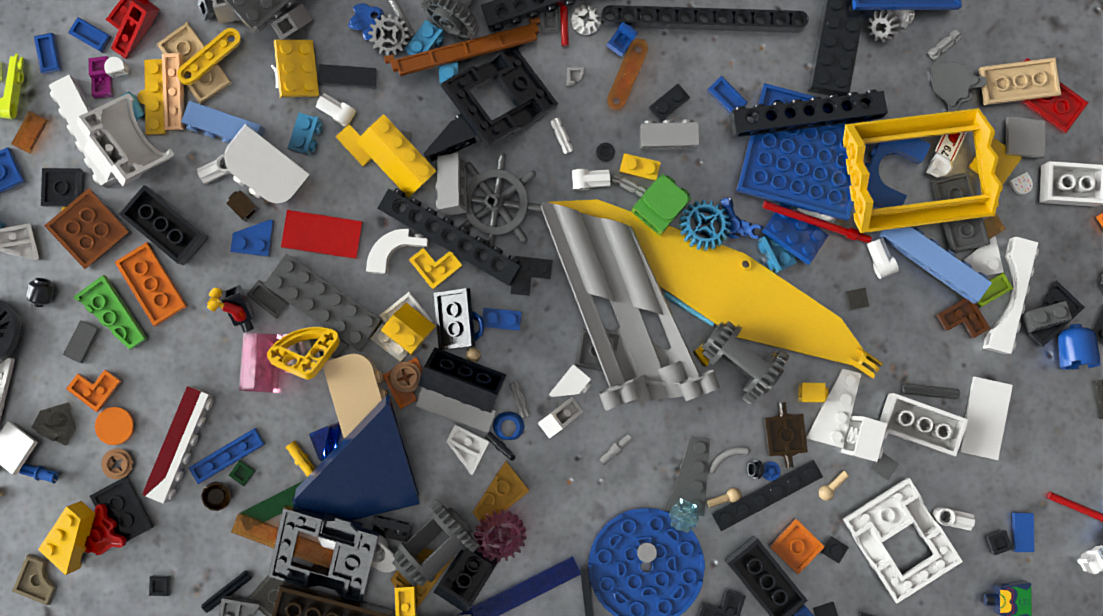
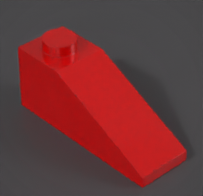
(134, 26)

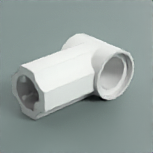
(339, 111)
(213, 170)
(585, 179)
(884, 263)
(954, 518)

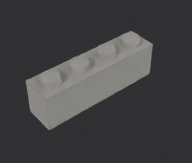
(455, 410)

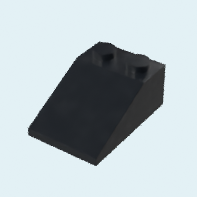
(452, 139)
(465, 578)

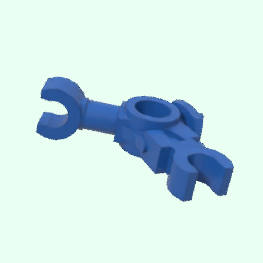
(738, 225)

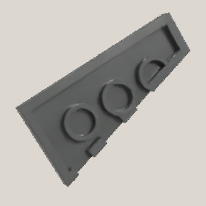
(692, 476)

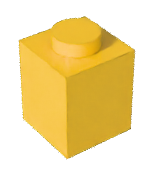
(812, 392)

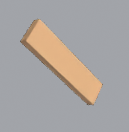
(173, 92)

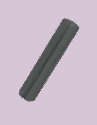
(932, 391)

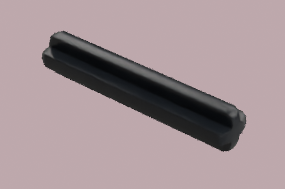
(229, 589)

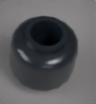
(40, 292)

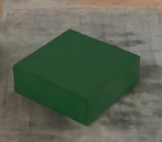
(242, 472)

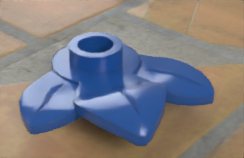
(364, 18)

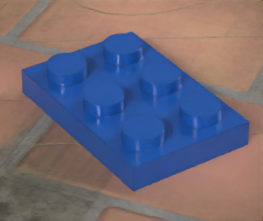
(795, 236)

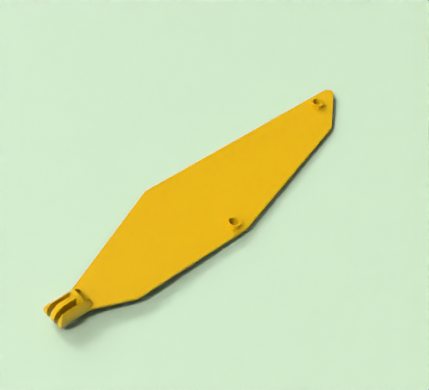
(726, 291)

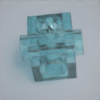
(684, 516)

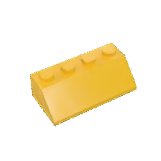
(396, 155)

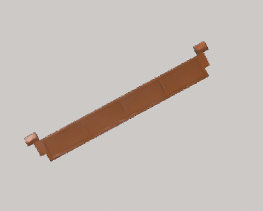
(465, 49)

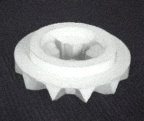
(591, 26)

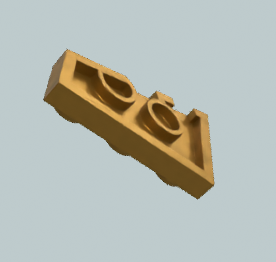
(502, 493)

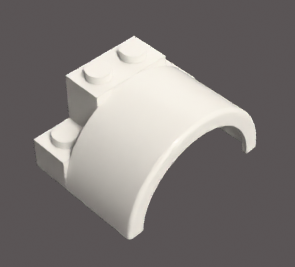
(117, 141)

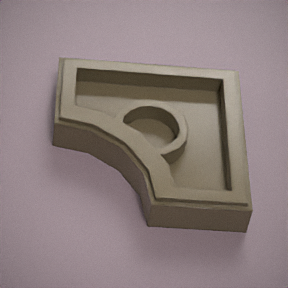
(33, 581)

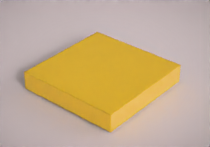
(1006, 162)

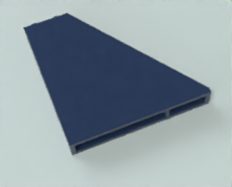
(364, 473)

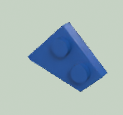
(254, 239)

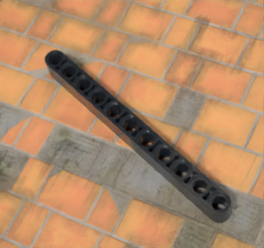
(711, 13)

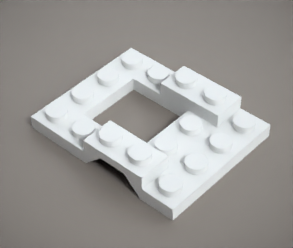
(885, 518)

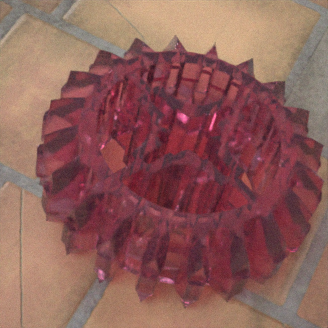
(484, 537)

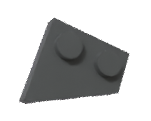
(237, 607)

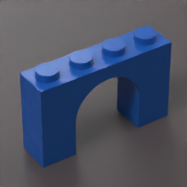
(910, 149)

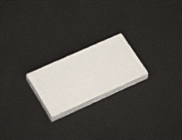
(986, 418)

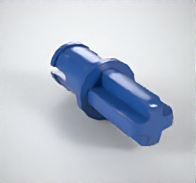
(39, 473)

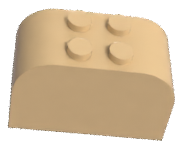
(354, 388)

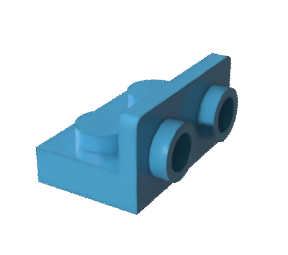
(425, 39)
(305, 134)
(777, 256)

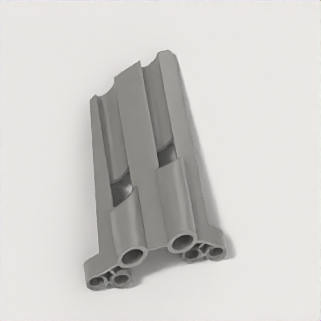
(609, 263)

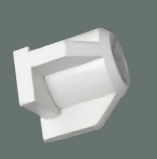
(939, 166)
(1092, 560)

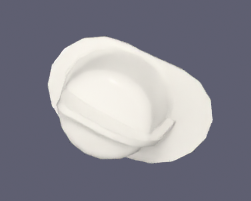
(383, 556)

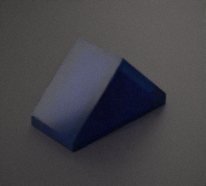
(325, 440)

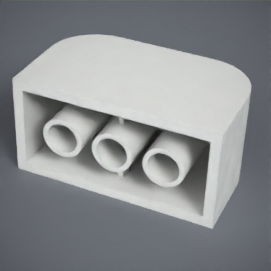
(262, 167)

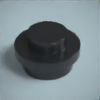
(755, 469)

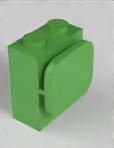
(661, 204)

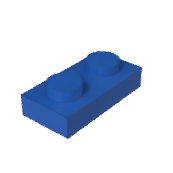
(501, 319)

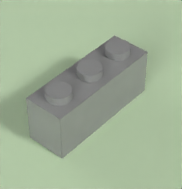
(669, 135)
(451, 184)

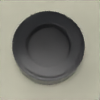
(605, 152)

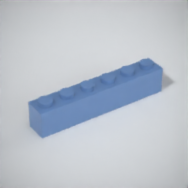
(938, 262)

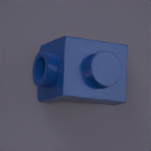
(622, 38)

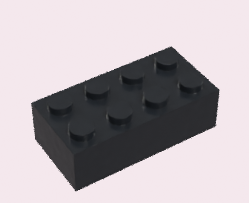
(163, 225)
(453, 376)
(765, 579)

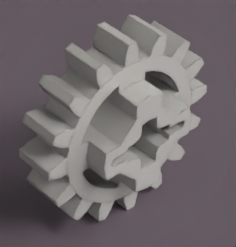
(382, 40)

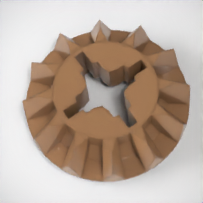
(397, 373)
(108, 462)

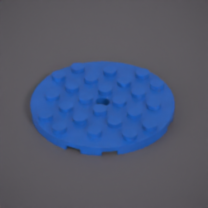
(617, 570)

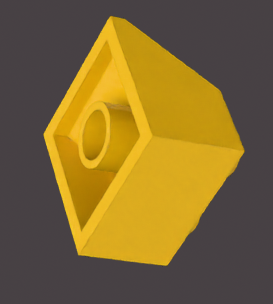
(408, 328)

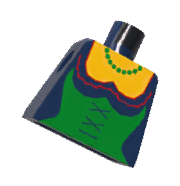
(1011, 599)

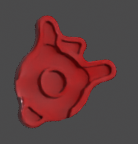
(102, 533)

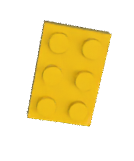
(296, 68)

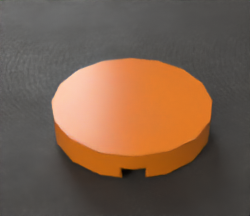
(114, 425)

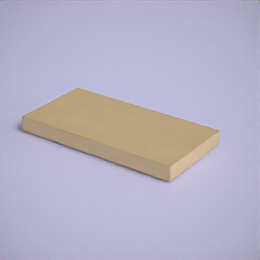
(187, 42)
(1020, 81)

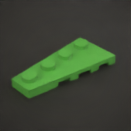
(111, 311)

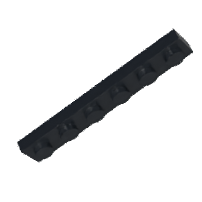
(767, 495)

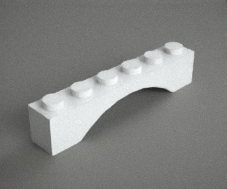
(1020, 258)

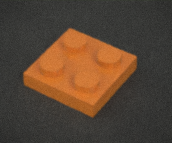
(796, 546)

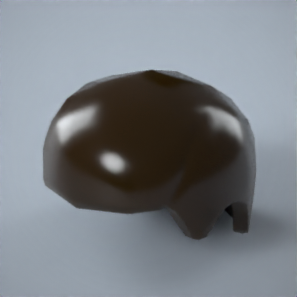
(216, 496)

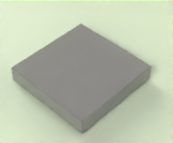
(1025, 137)

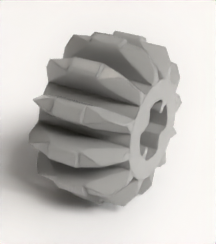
(876, 25)

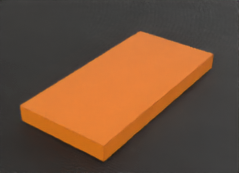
(151, 284)

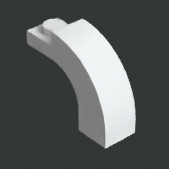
(384, 248)

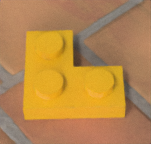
(432, 271)

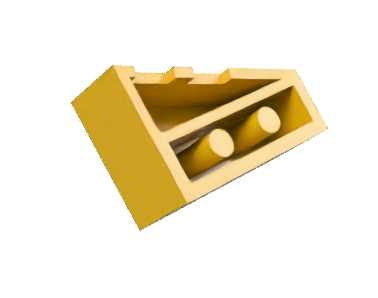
(68, 536)

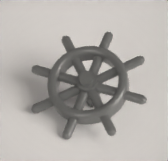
(496, 201)

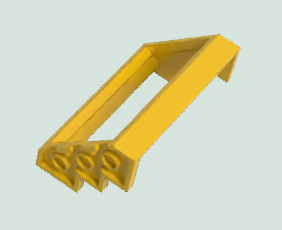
(859, 134)

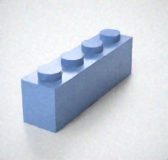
(215, 122)

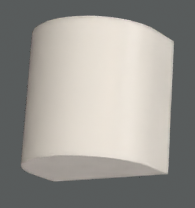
(116, 67)

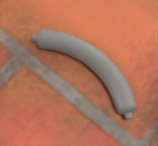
(726, 454)

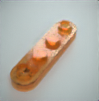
(627, 74)

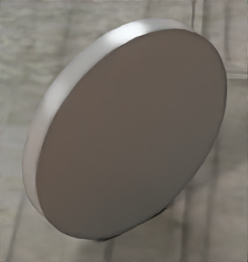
(646, 552)

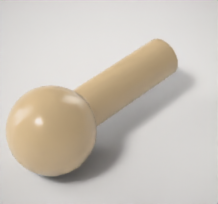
(473, 354)
(827, 491)
(732, 495)

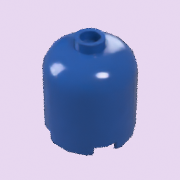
(1078, 347)

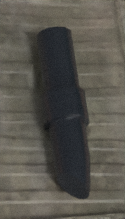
(500, 446)

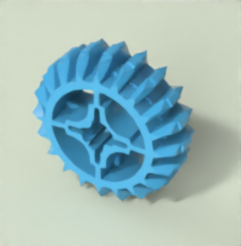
(696, 212)

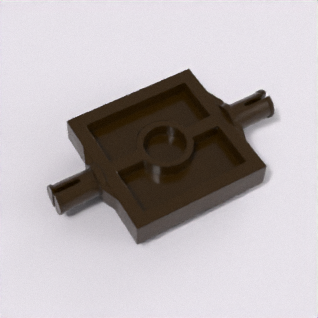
(785, 435)

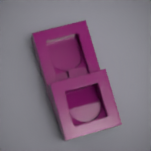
(100, 81)

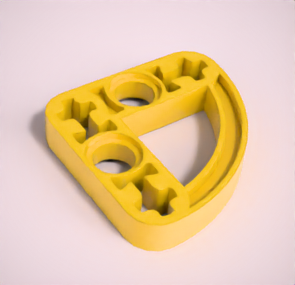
(282, 345)

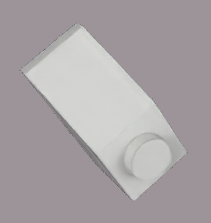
(572, 383)
(560, 417)

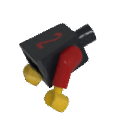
(235, 304)

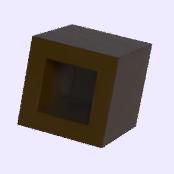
(242, 205)

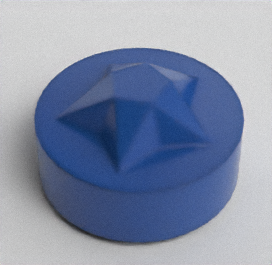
(771, 471)

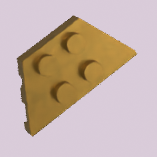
(399, 580)

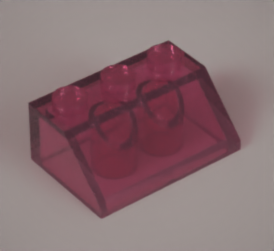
(256, 370)

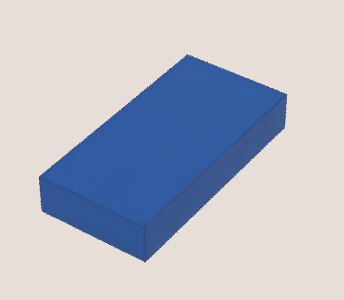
(89, 34)
(47, 53)
(726, 94)
(1023, 532)

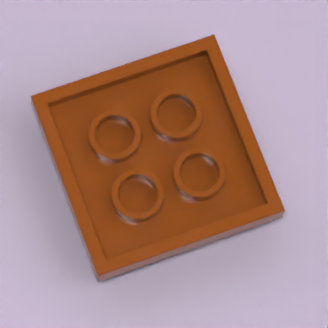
(87, 228)

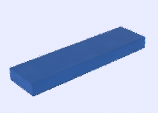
(227, 455)

